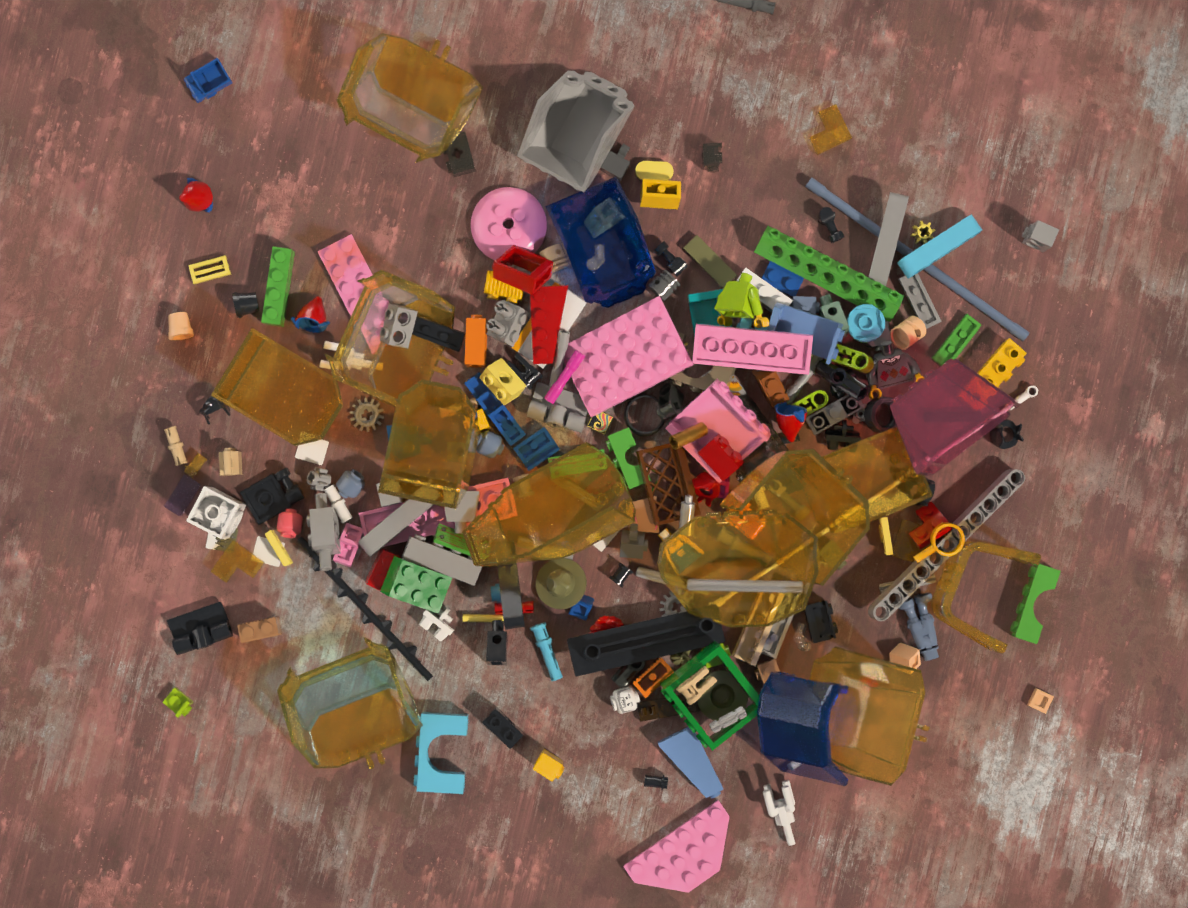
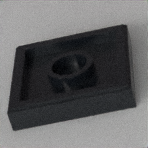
(265, 499)

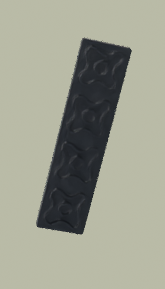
(642, 642)

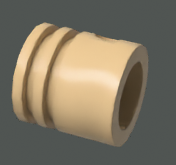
(556, 255)

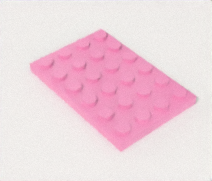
(627, 356)

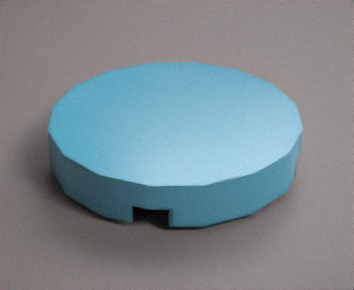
(866, 323)

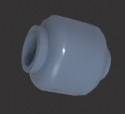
(489, 444)
(350, 484)

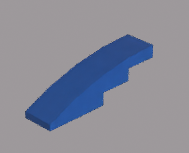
(495, 410)

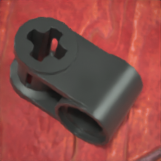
(669, 401)

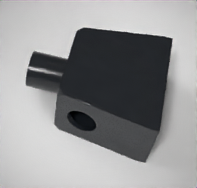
(497, 653)

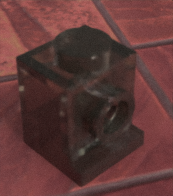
(711, 156)

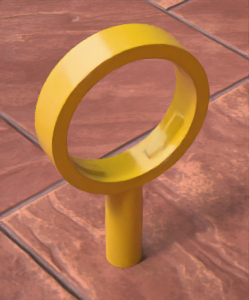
(933, 548)

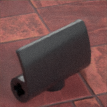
(200, 628)

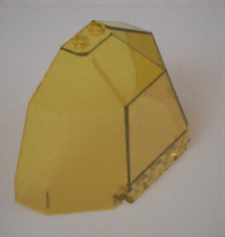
(741, 548)

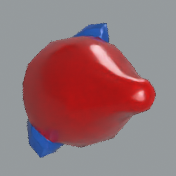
(197, 196)
(312, 317)
(790, 419)

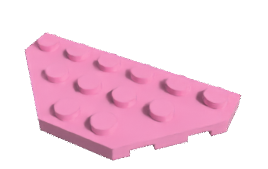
(686, 854)

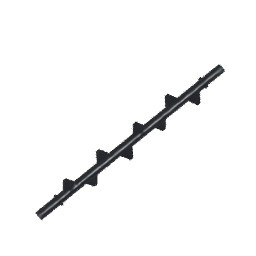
(369, 615)

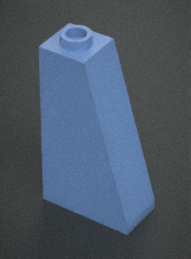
(692, 760)

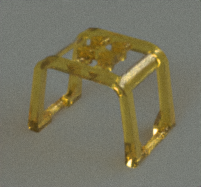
(950, 580)

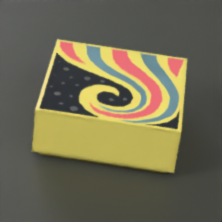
(600, 422)

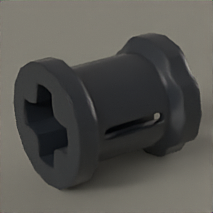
(621, 575)

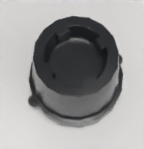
(245, 303)

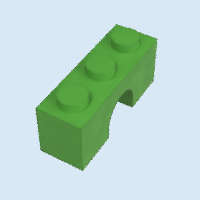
(619, 444)

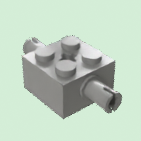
(324, 531)

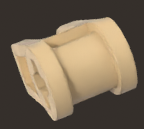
(690, 684)

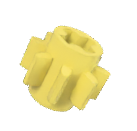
(927, 228)

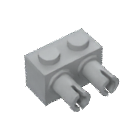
(507, 323)

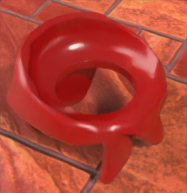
(706, 482)

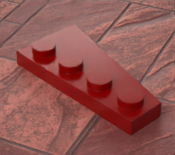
(546, 318)

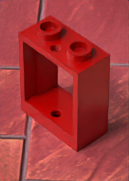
(539, 266)

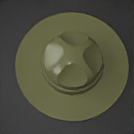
(561, 583)
(722, 697)

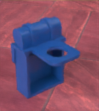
(207, 80)

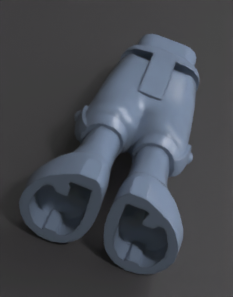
(922, 629)

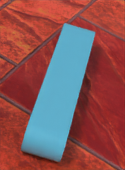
(939, 246)

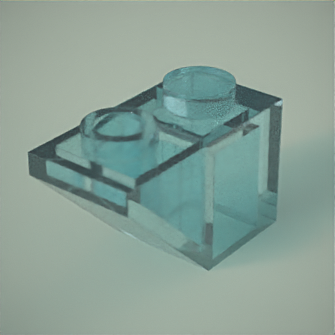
(603, 217)

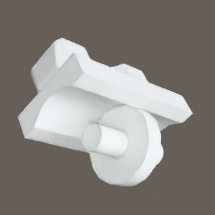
(444, 629)

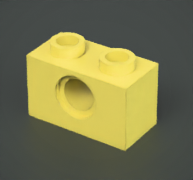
(502, 381)

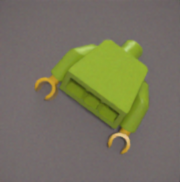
(740, 300)

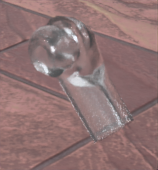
(598, 259)
(800, 639)

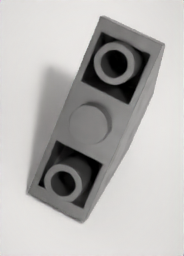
(833, 413)

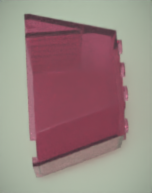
(948, 414)

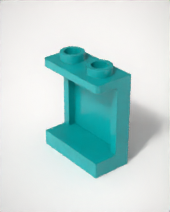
(702, 308)

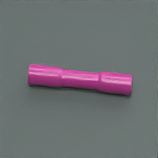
(571, 366)

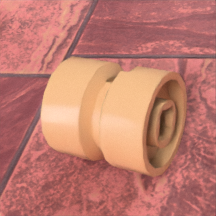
(908, 332)

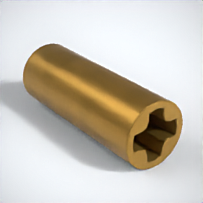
(688, 435)

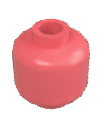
(289, 523)

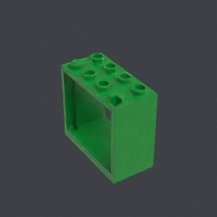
(687, 671)

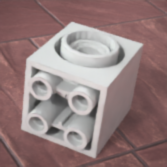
(216, 513)

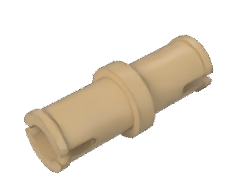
(175, 446)

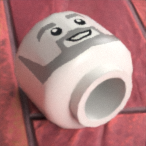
(624, 700)

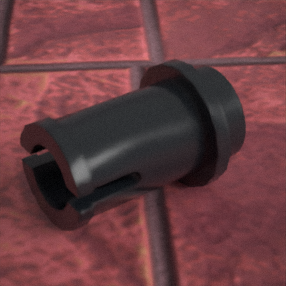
(656, 781)

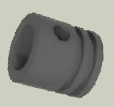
(664, 285)

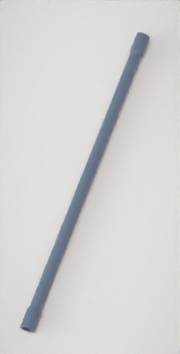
(1011, 326)

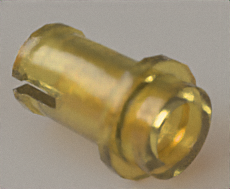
(195, 465)

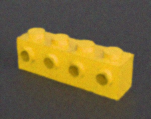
(1002, 362)

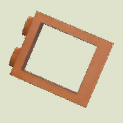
(476, 342)

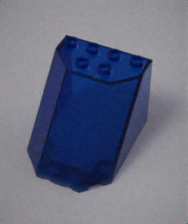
(625, 249)

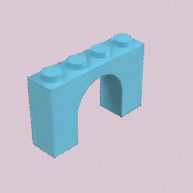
(429, 777)

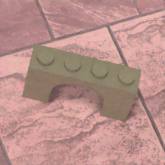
(700, 384)

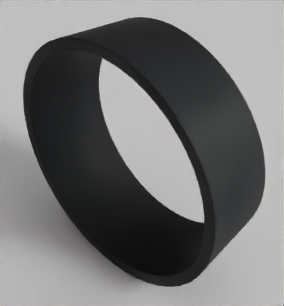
(629, 424)

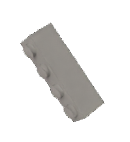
(441, 560)

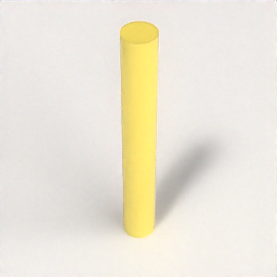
(481, 617)

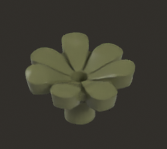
(680, 658)

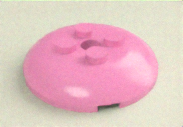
(502, 205)

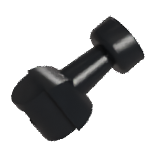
(826, 218)
(675, 264)
(293, 492)

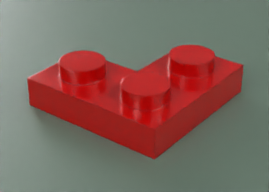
(931, 518)

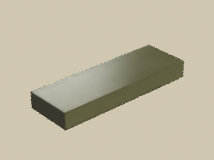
(710, 261)

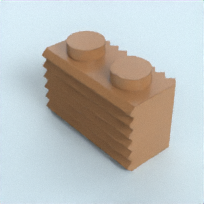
(259, 629)

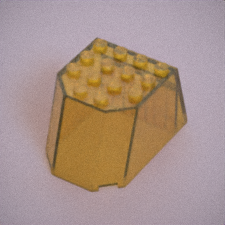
(280, 390)
(431, 445)

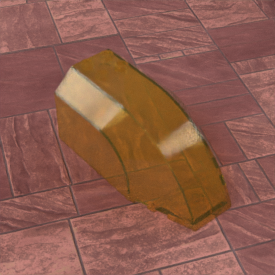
(553, 511)

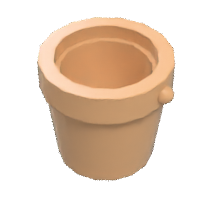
(179, 326)

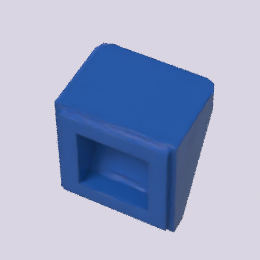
(582, 608)

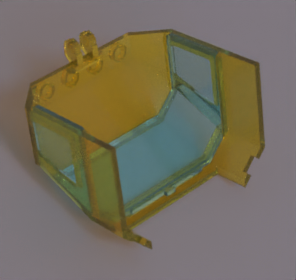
(349, 708)

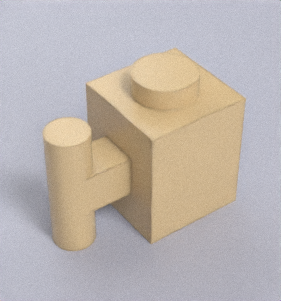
(230, 462)

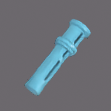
(544, 643)

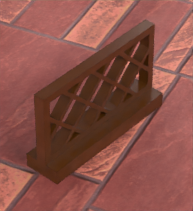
(682, 477)

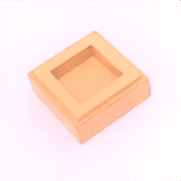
(1040, 700)

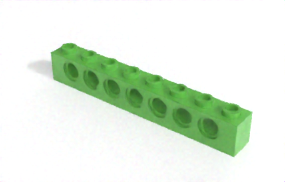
(827, 272)

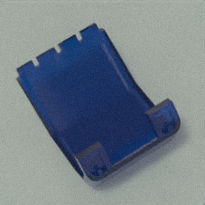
(795, 726)

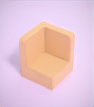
(906, 655)

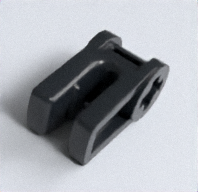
(530, 375)

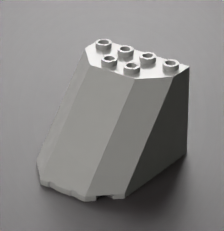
(575, 127)

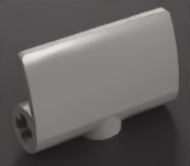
(566, 412)

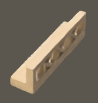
(751, 643)

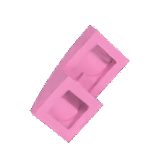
(349, 545)

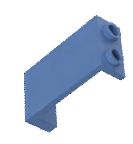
(824, 331)

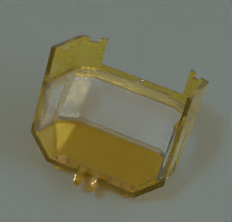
(408, 94)
(381, 368)

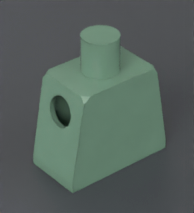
(834, 308)

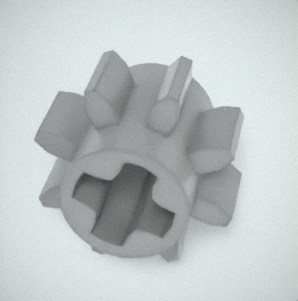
(319, 479)

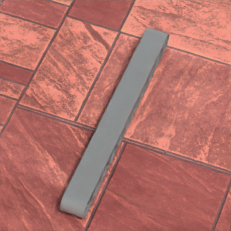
(969, 528)

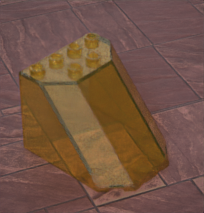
(882, 473)

